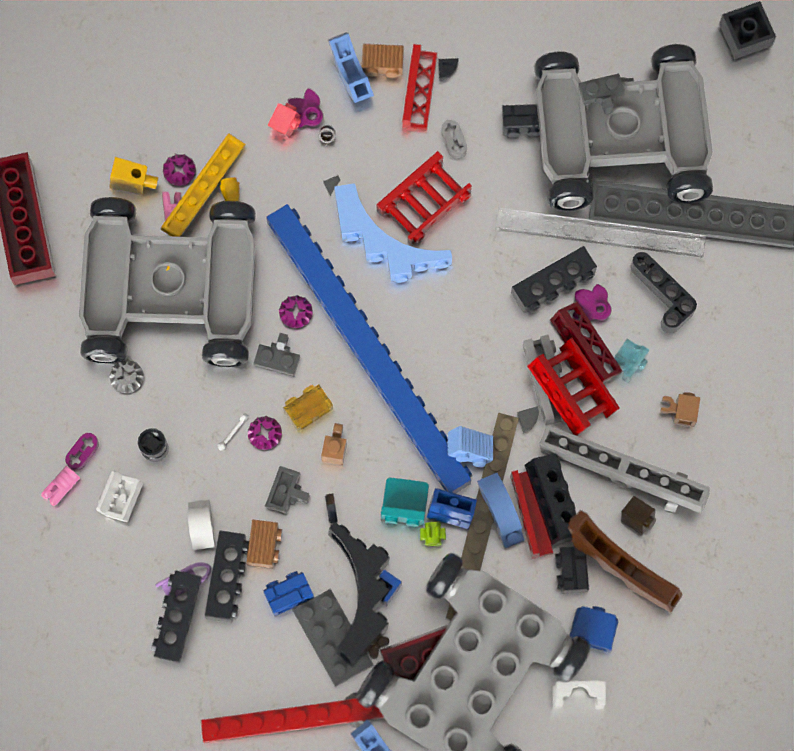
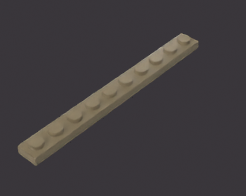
(482, 520)

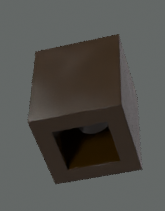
(638, 515)

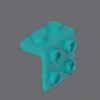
(404, 502)

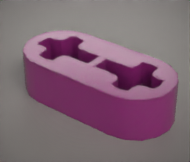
(78, 448)

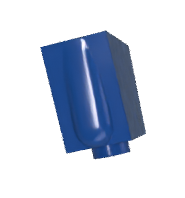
(595, 626)

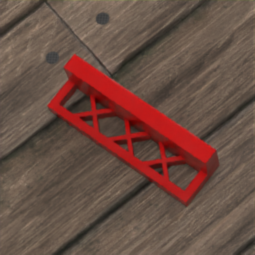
(411, 88)
(531, 517)

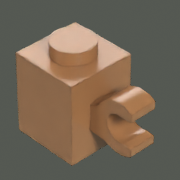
(684, 410)
(334, 446)

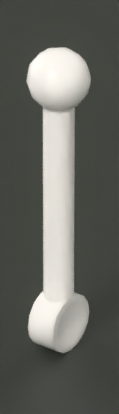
(222, 445)

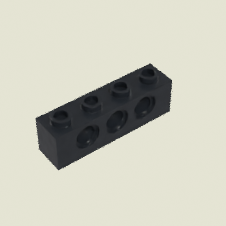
(579, 259)
(545, 491)
(226, 542)
(191, 584)

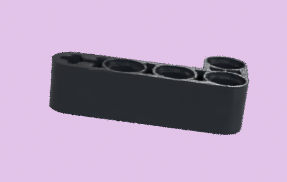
(659, 289)

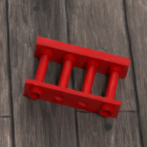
(419, 178)
(559, 395)

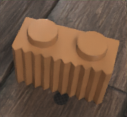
(382, 60)
(263, 544)

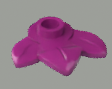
(306, 107)
(591, 300)

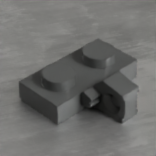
(602, 91)
(277, 357)
(286, 491)

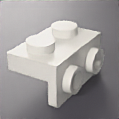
(119, 496)

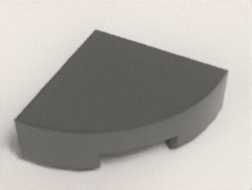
(528, 418)

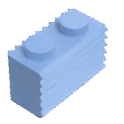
(470, 446)

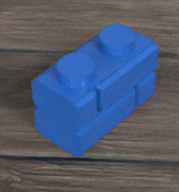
(451, 508)
(288, 593)

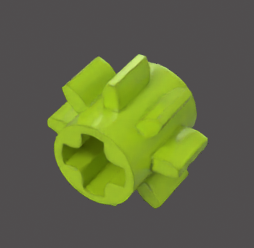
(433, 534)

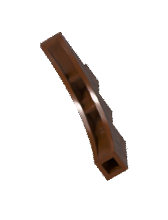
(637, 577)

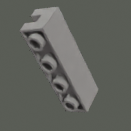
(532, 350)

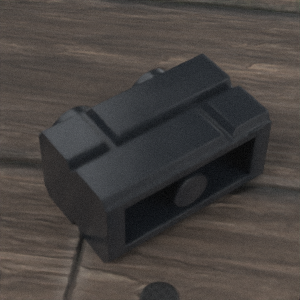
(520, 120)
(573, 570)

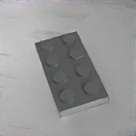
(326, 628)

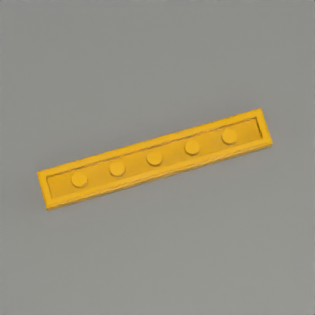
(203, 186)

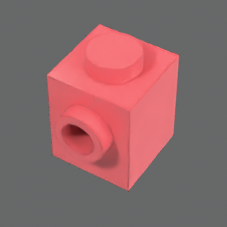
(285, 119)

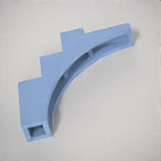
(377, 244)

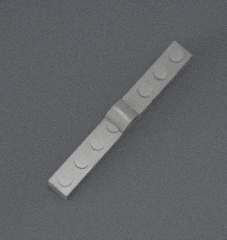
(625, 469)

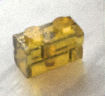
(307, 407)

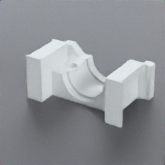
(595, 689)

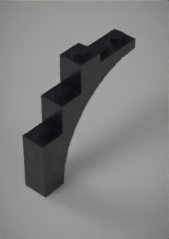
(366, 566)

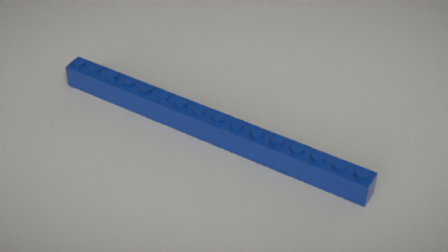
(367, 349)

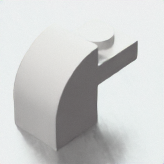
(200, 524)

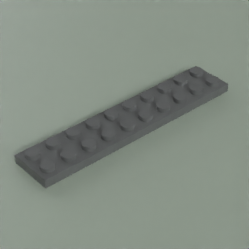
(713, 217)

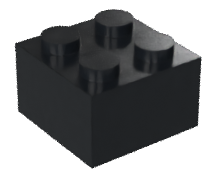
(747, 30)

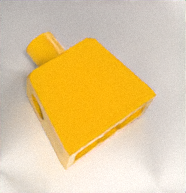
(131, 176)

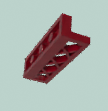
(571, 328)

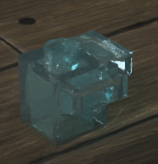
(631, 359)

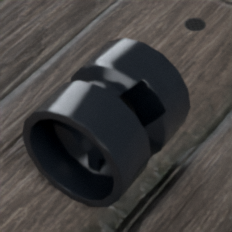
(153, 445)

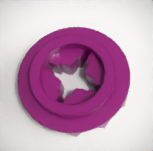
(179, 178)
(302, 318)
(260, 441)

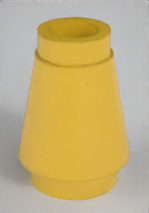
(230, 189)

